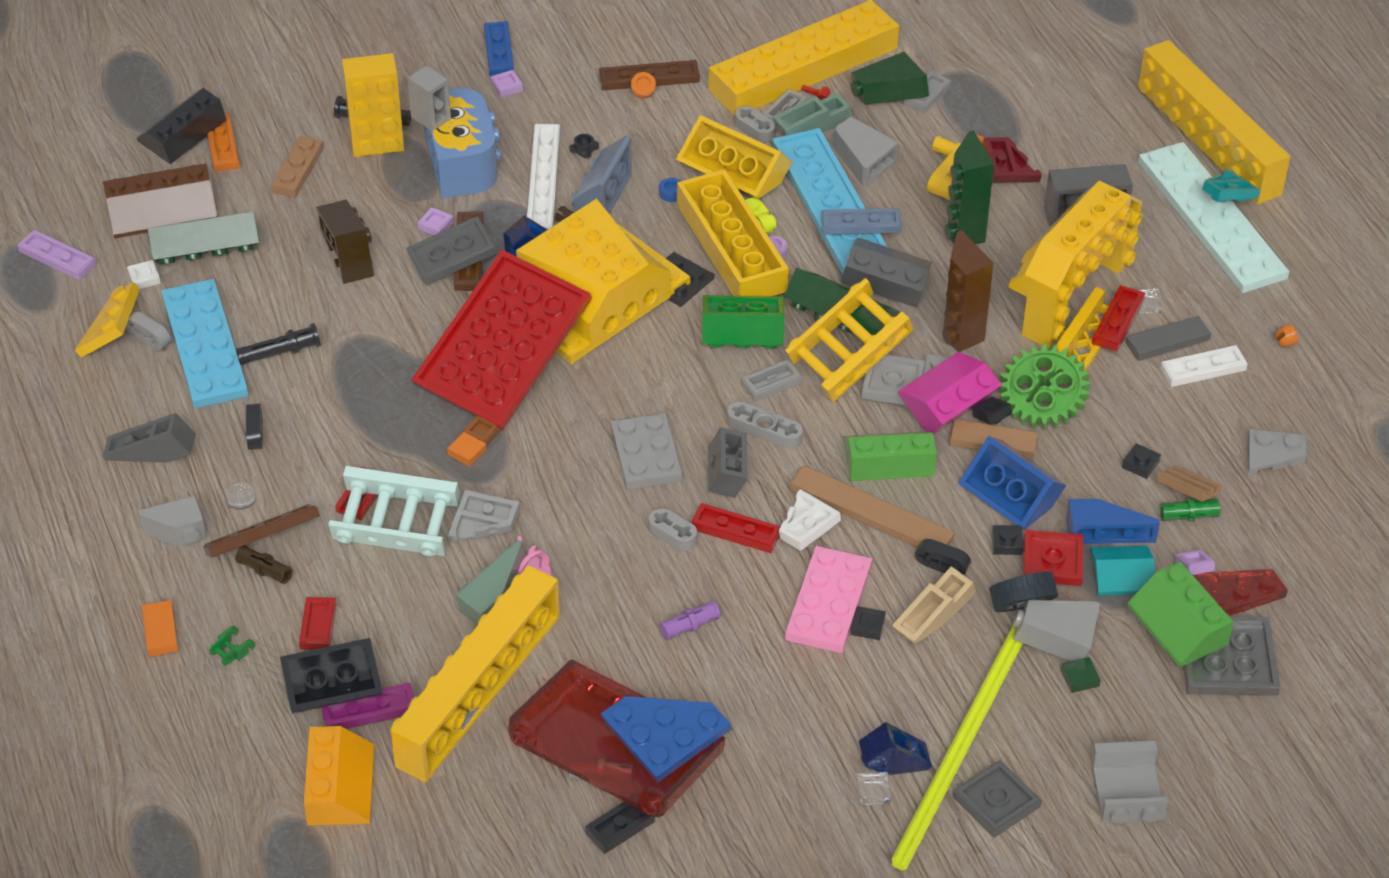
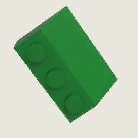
(743, 321)

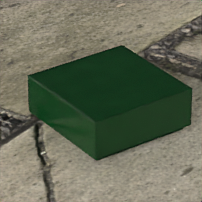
(1080, 675)

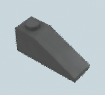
(152, 442)

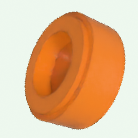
(643, 85)

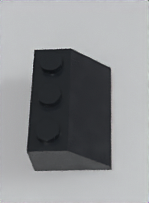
(184, 126)
(330, 675)

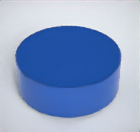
(668, 189)

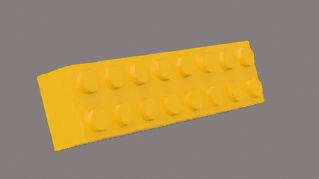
(804, 57)
(1212, 119)
(475, 673)

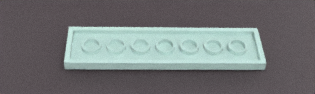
(1216, 224)

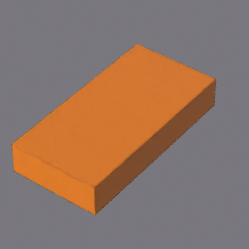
(159, 628)

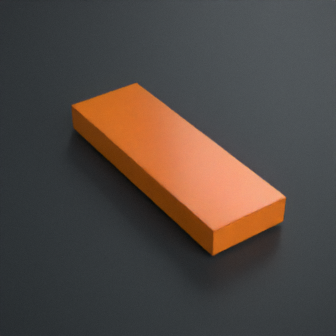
(223, 147)

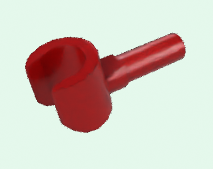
(821, 94)

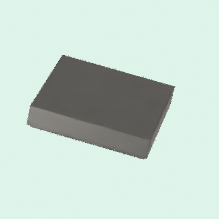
(996, 798)

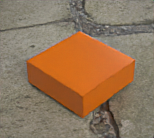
(466, 449)

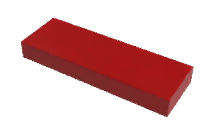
(1118, 318)
(736, 528)

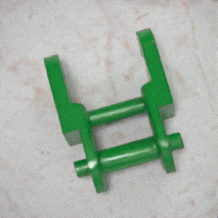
(237, 652)

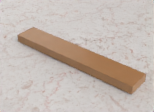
(869, 509)

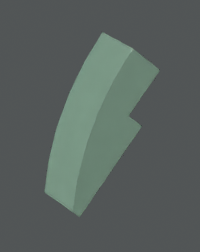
(814, 114)

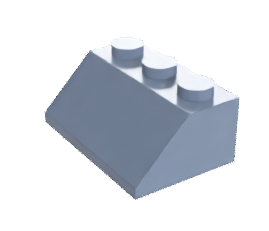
(607, 176)

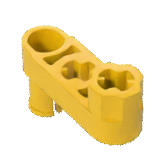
(941, 177)

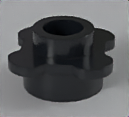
(584, 145)

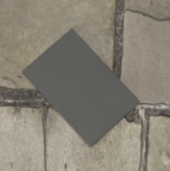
(451, 250)

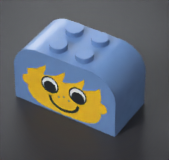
(465, 146)

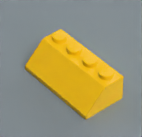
(748, 162)

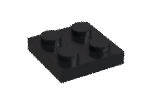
(698, 279)

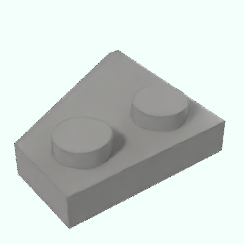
(1274, 450)

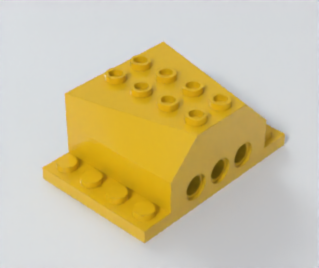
(609, 264)

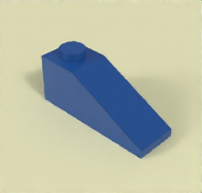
(1109, 523)

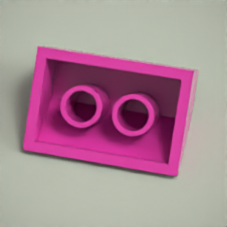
(949, 391)

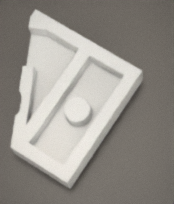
(807, 521)

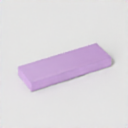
(56, 255)

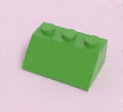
(890, 455)
(1181, 615)

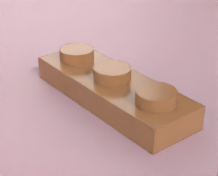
(297, 166)

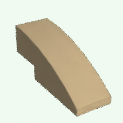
(935, 606)

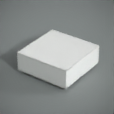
(144, 274)

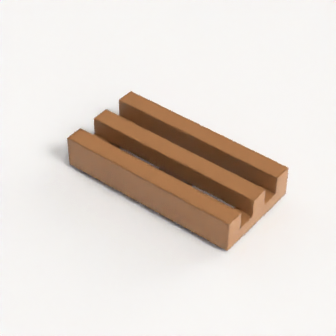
(1189, 483)

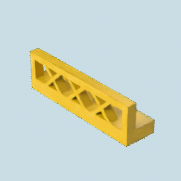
(1084, 322)

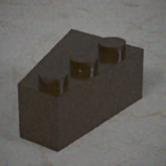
(348, 239)

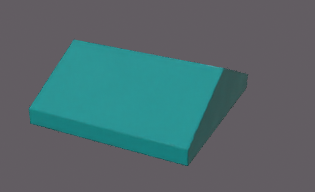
(1121, 569)

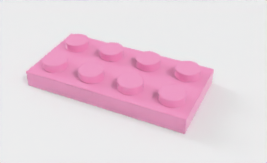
(828, 599)

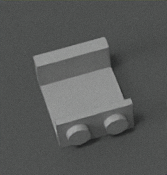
(1127, 782)

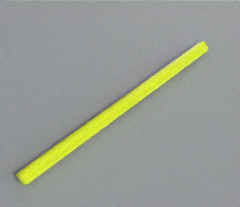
(956, 753)

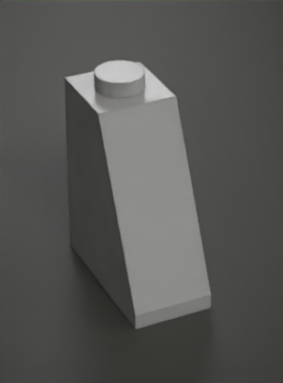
(864, 150)
(1057, 626)

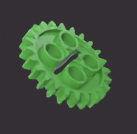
(1063, 401)

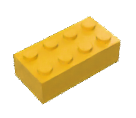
(373, 104)

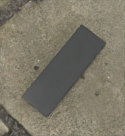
(1168, 338)

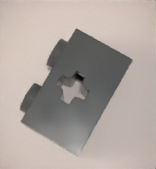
(727, 462)

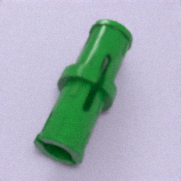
(1190, 509)

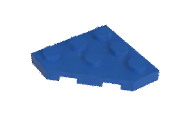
(665, 731)

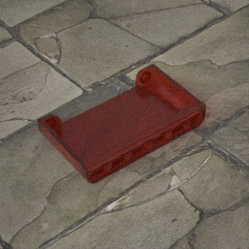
(567, 730)

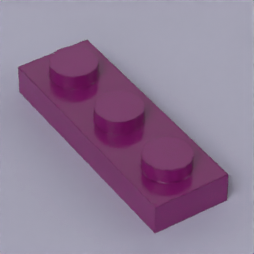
(370, 710)

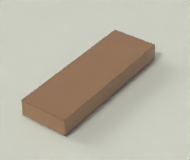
(973, 435)

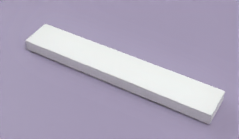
(544, 174)

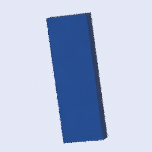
(498, 47)

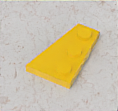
(110, 321)

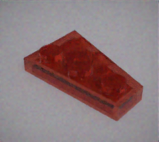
(1242, 589)

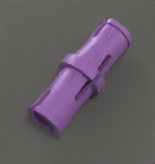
(689, 620)

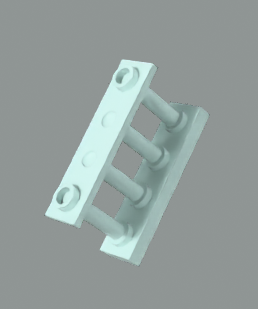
(396, 485)

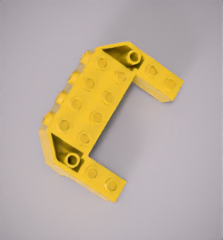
(1090, 233)

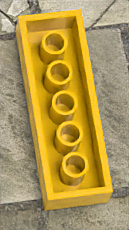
(732, 235)

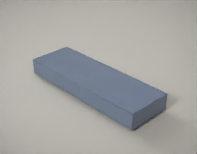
(861, 221)

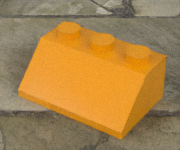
(338, 777)

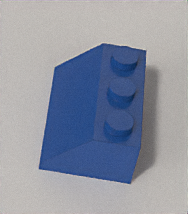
(1011, 483)

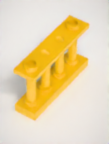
(856, 363)

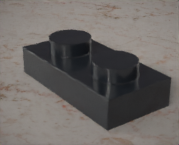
(617, 826)

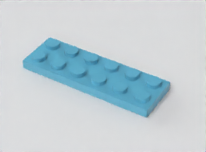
(204, 343)

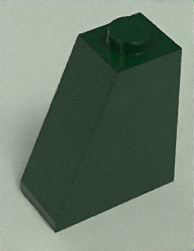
(890, 80)

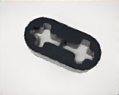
(254, 426)
(942, 556)

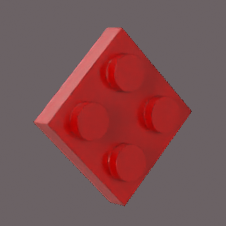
(1056, 554)

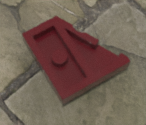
(1008, 161)

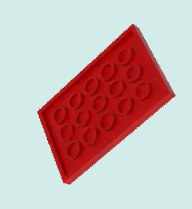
(502, 339)

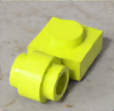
(762, 214)

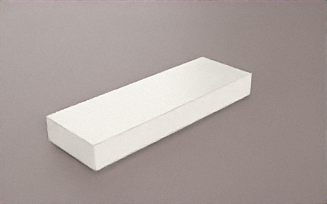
(1203, 366)

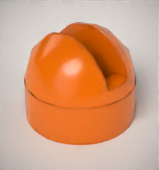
(1286, 335)

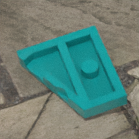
(1230, 187)

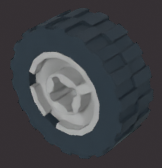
(1015, 592)

